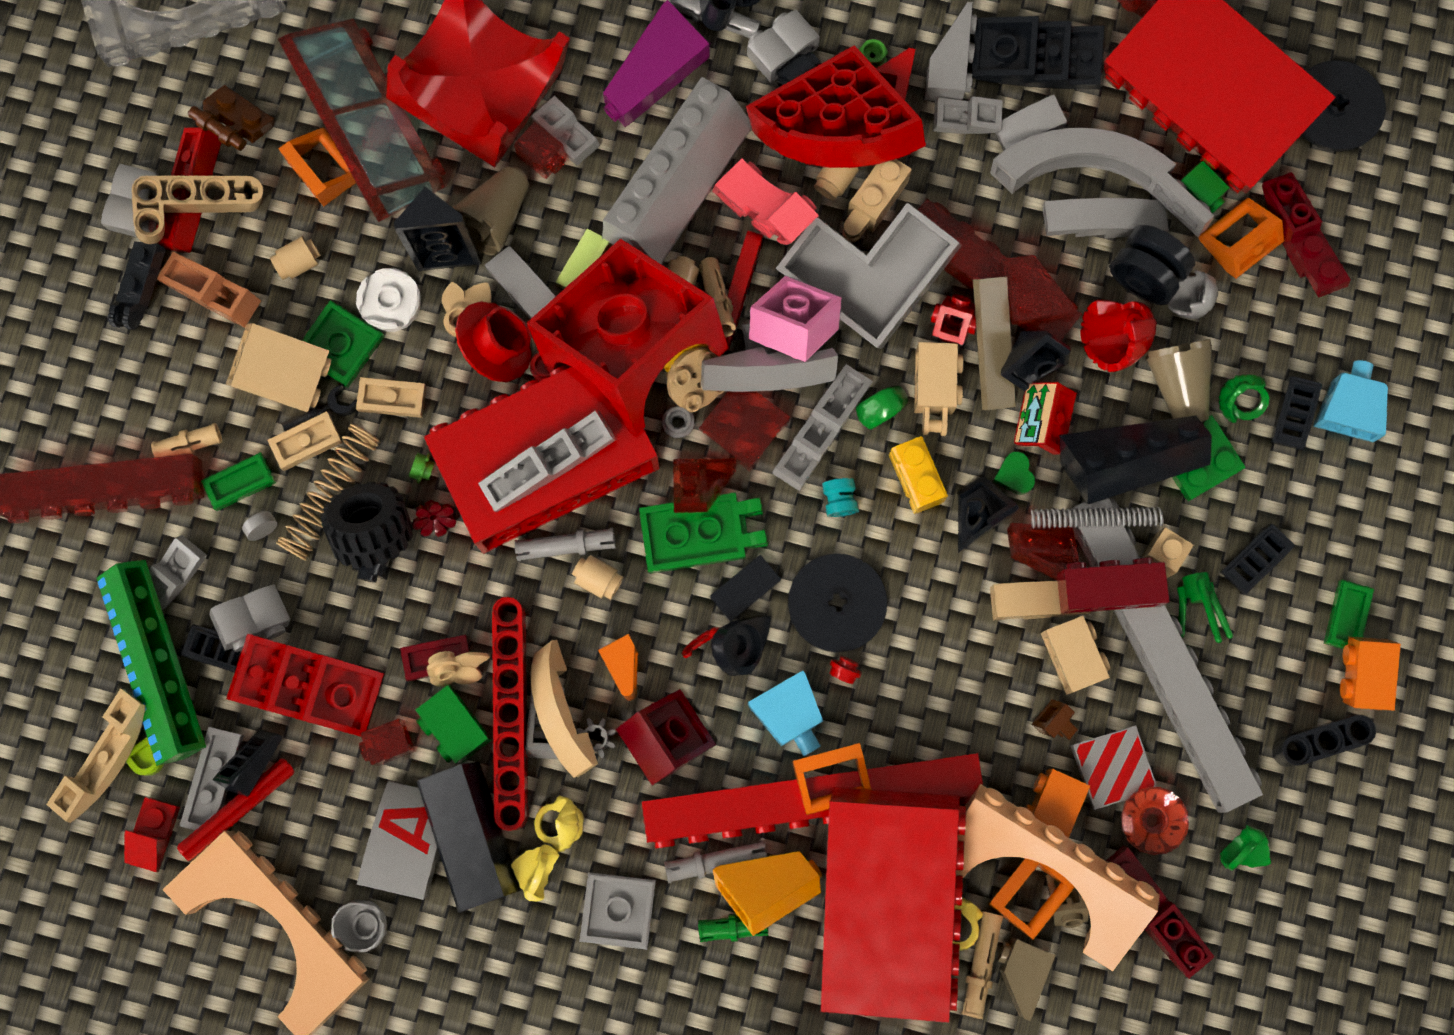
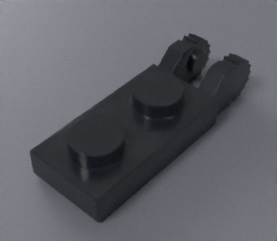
(136, 285)

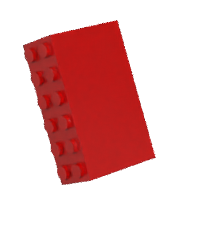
(1217, 86)
(513, 423)
(892, 904)

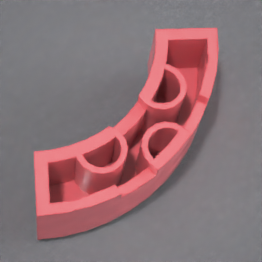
(769, 207)

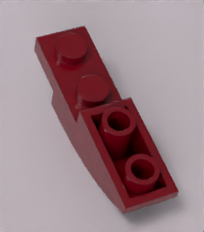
(1302, 235)
(1168, 926)

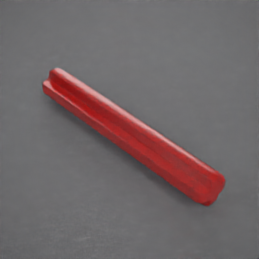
(235, 810)

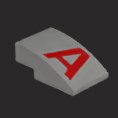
(400, 845)

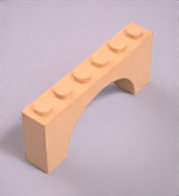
(1115, 901)
(324, 971)

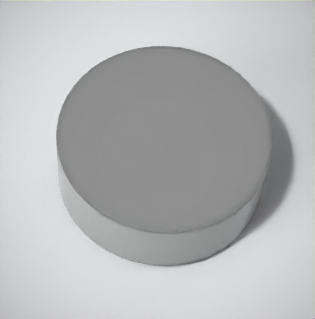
(259, 525)

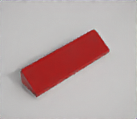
(194, 157)

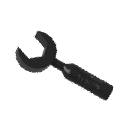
(333, 405)

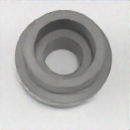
(677, 412)

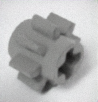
(605, 734)

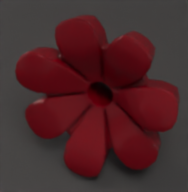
(433, 517)

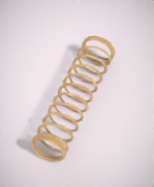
(368, 441)

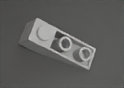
(949, 62)

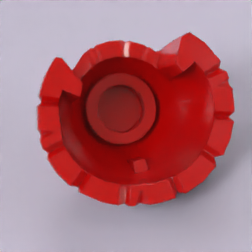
(1117, 333)

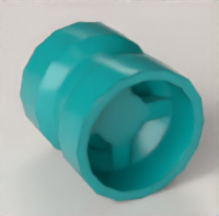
(840, 497)

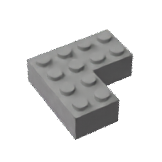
(874, 287)

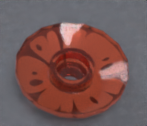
(1171, 820)

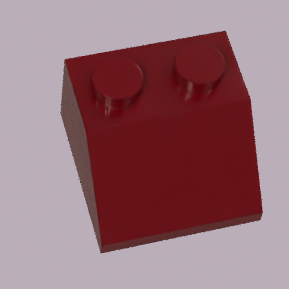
(665, 736)

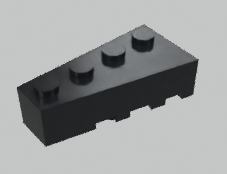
(1133, 455)

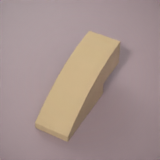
(1027, 600)

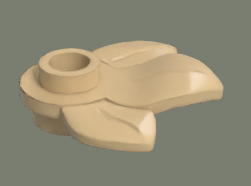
(456, 300)
(462, 669)

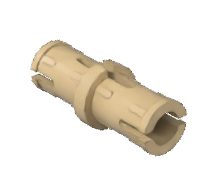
(187, 441)

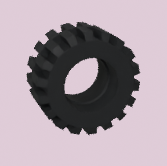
(367, 524)

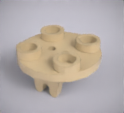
(682, 383)

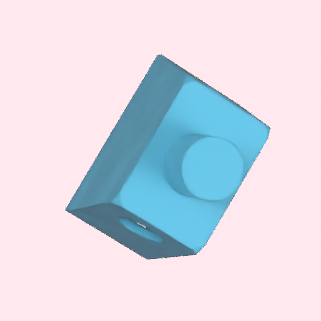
(1355, 404)
(790, 712)

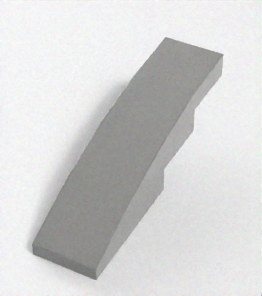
(1102, 216)
(519, 281)
(767, 372)
(822, 427)
(547, 461)

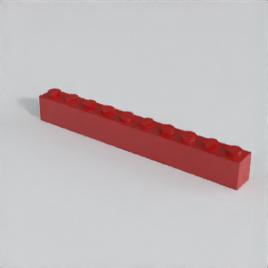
(782, 802)

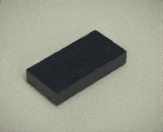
(745, 588)

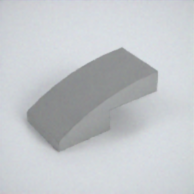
(968, 117)
(1030, 121)
(563, 125)
(175, 569)

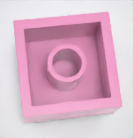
(794, 318)

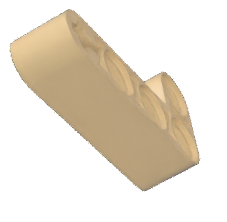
(196, 203)

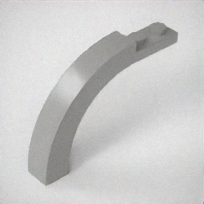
(1107, 152)

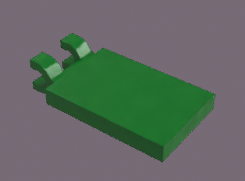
(699, 538)

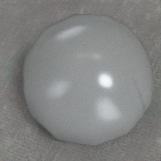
(1195, 296)
(359, 925)

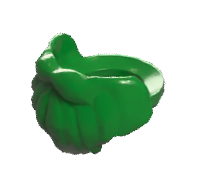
(1235, 387)
(1247, 849)

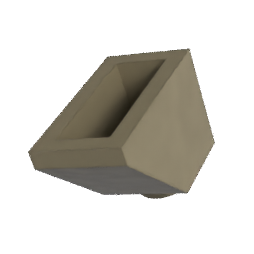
(1024, 974)

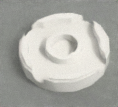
(388, 300)

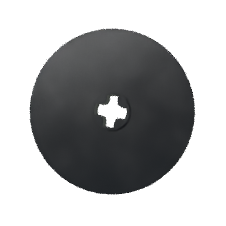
(1362, 105)
(822, 624)

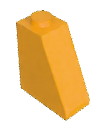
(767, 887)

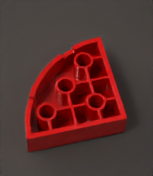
(838, 116)

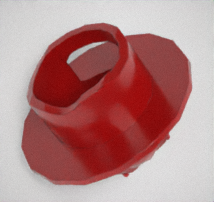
(494, 341)

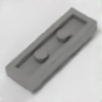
(206, 795)

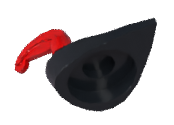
(736, 645)

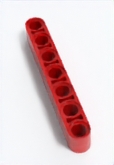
(501, 698)

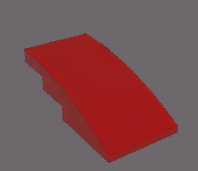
(305, 685)

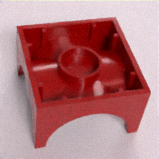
(475, 77)
(624, 326)

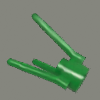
(1199, 590)

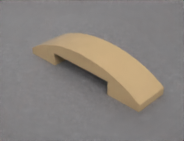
(553, 713)
(105, 760)

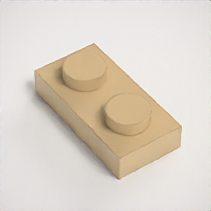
(391, 397)
(305, 441)

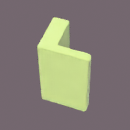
(586, 253)

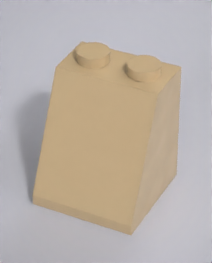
(278, 367)

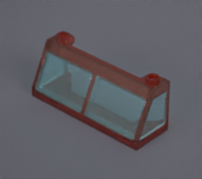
(365, 125)

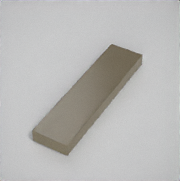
(993, 341)

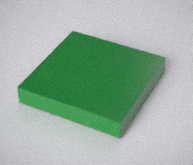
(346, 338)

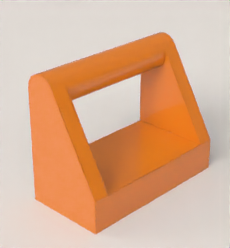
(299, 146)
(1249, 248)
(622, 663)
(823, 760)
(1047, 910)

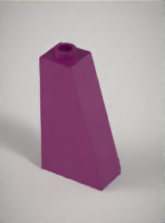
(655, 65)

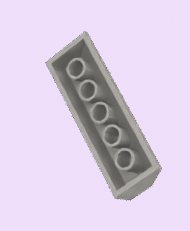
(678, 172)

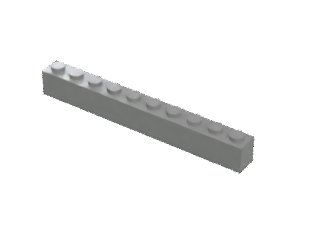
(1175, 676)

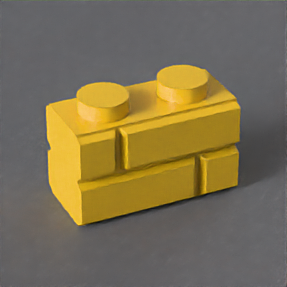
(918, 475)

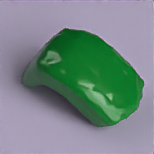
(881, 406)

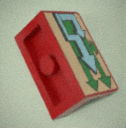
(1045, 415)

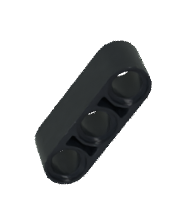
(1339, 740)

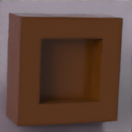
(1055, 720)

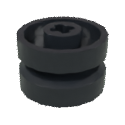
(1152, 264)

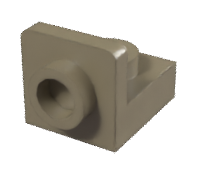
(1073, 909)

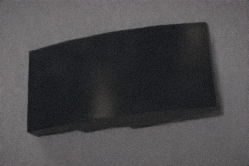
(1038, 53)

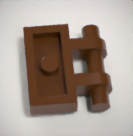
(238, 115)

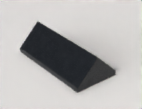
(435, 234)
(468, 836)

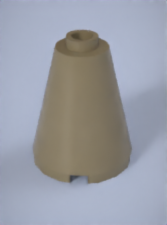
(493, 208)
(1184, 377)

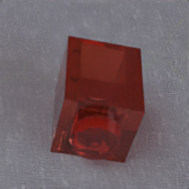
(540, 151)
(386, 742)

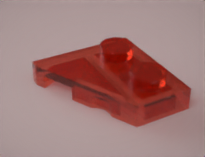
(1033, 291)
(700, 482)
(1043, 548)

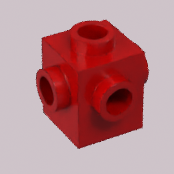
(949, 328)

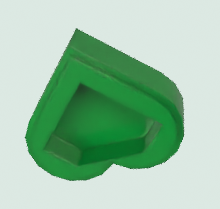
(1015, 474)

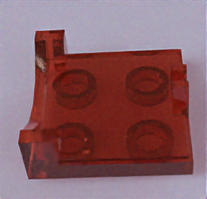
(744, 425)

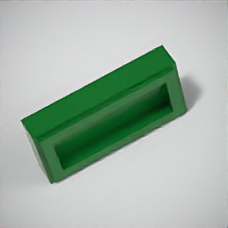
(238, 481)
(1348, 613)

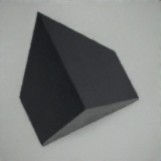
(1034, 357)
(981, 510)

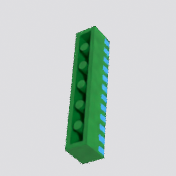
(151, 661)

